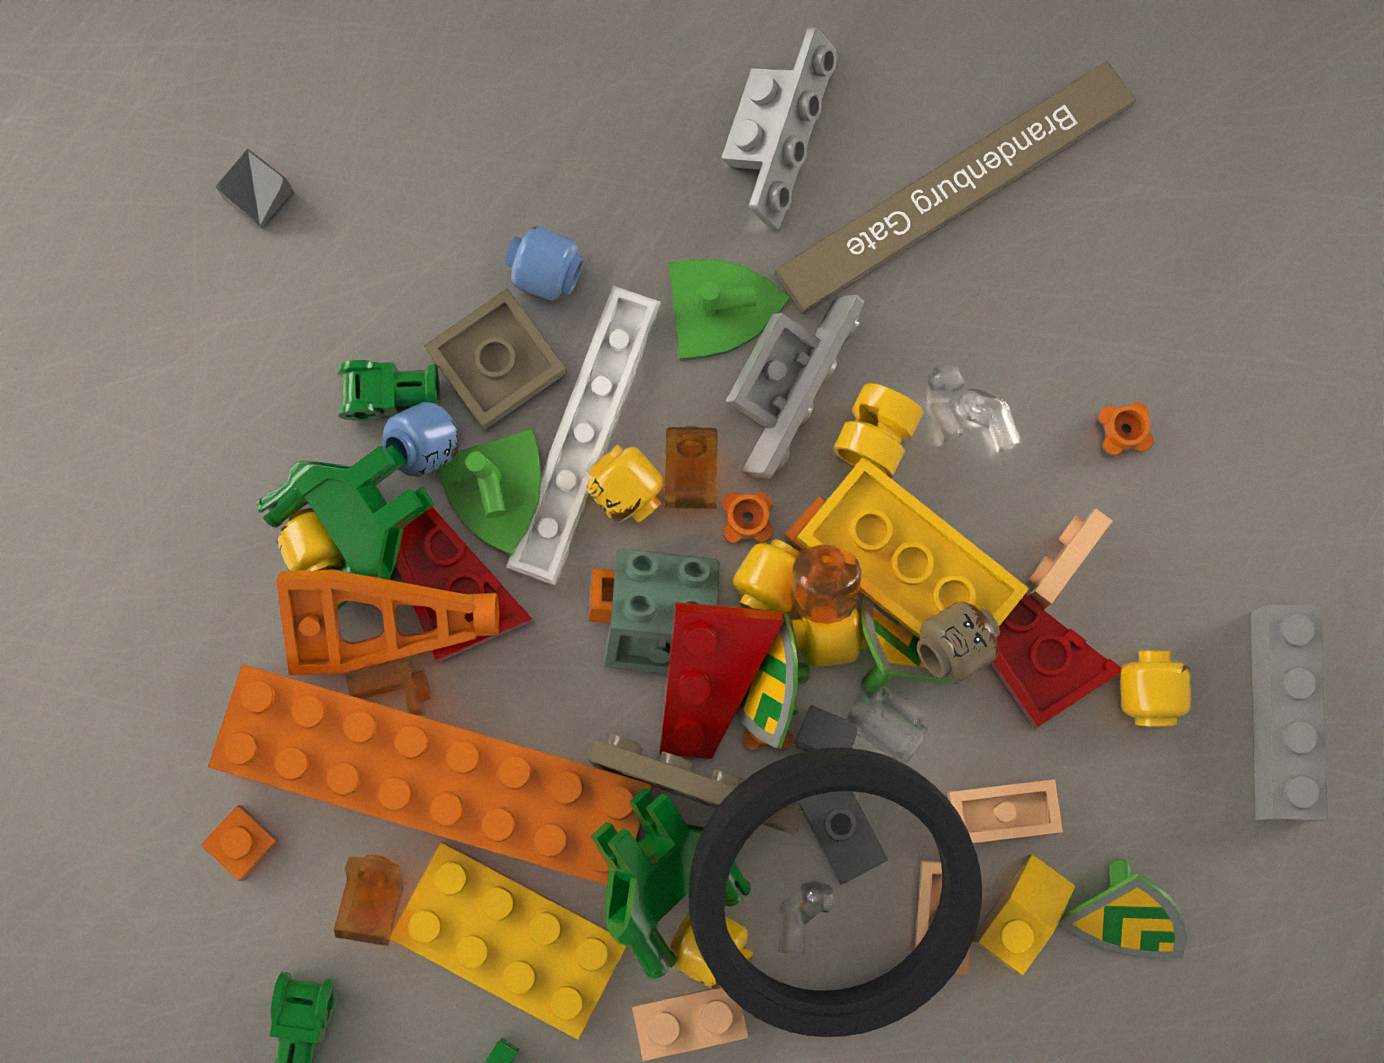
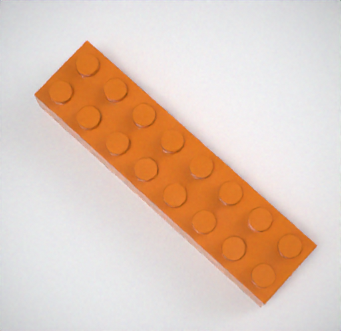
(422, 773)

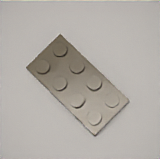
(675, 776)

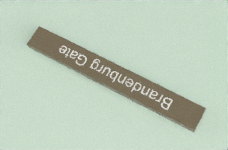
(954, 187)

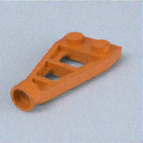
(313, 626)

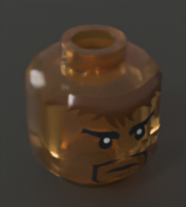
(825, 584)

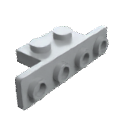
(777, 124)
(785, 377)

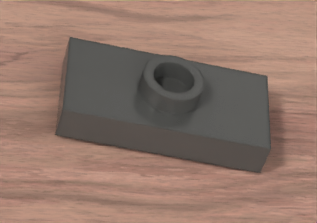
(843, 833)

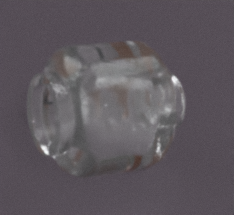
(887, 724)

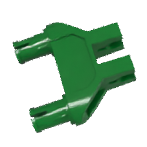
(351, 508)
(652, 877)

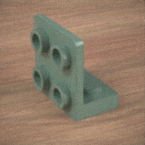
(645, 604)

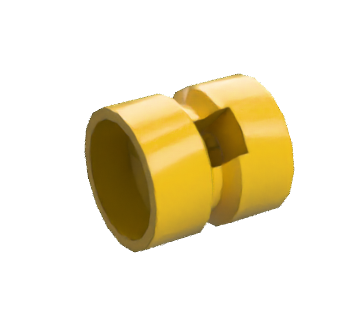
(879, 427)

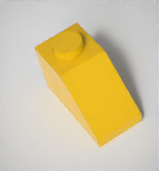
(1024, 916)

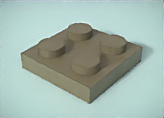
(495, 359)

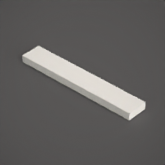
(585, 433)

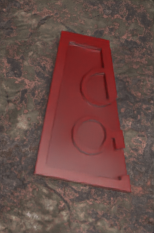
(439, 559)
(1046, 662)
(709, 672)

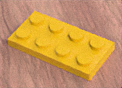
(907, 553)
(508, 940)

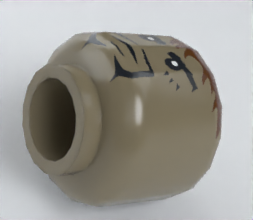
(958, 641)

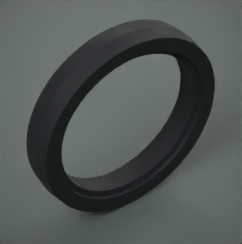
(876, 1001)

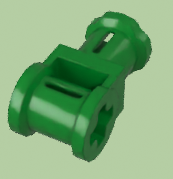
(380, 389)
(299, 1022)

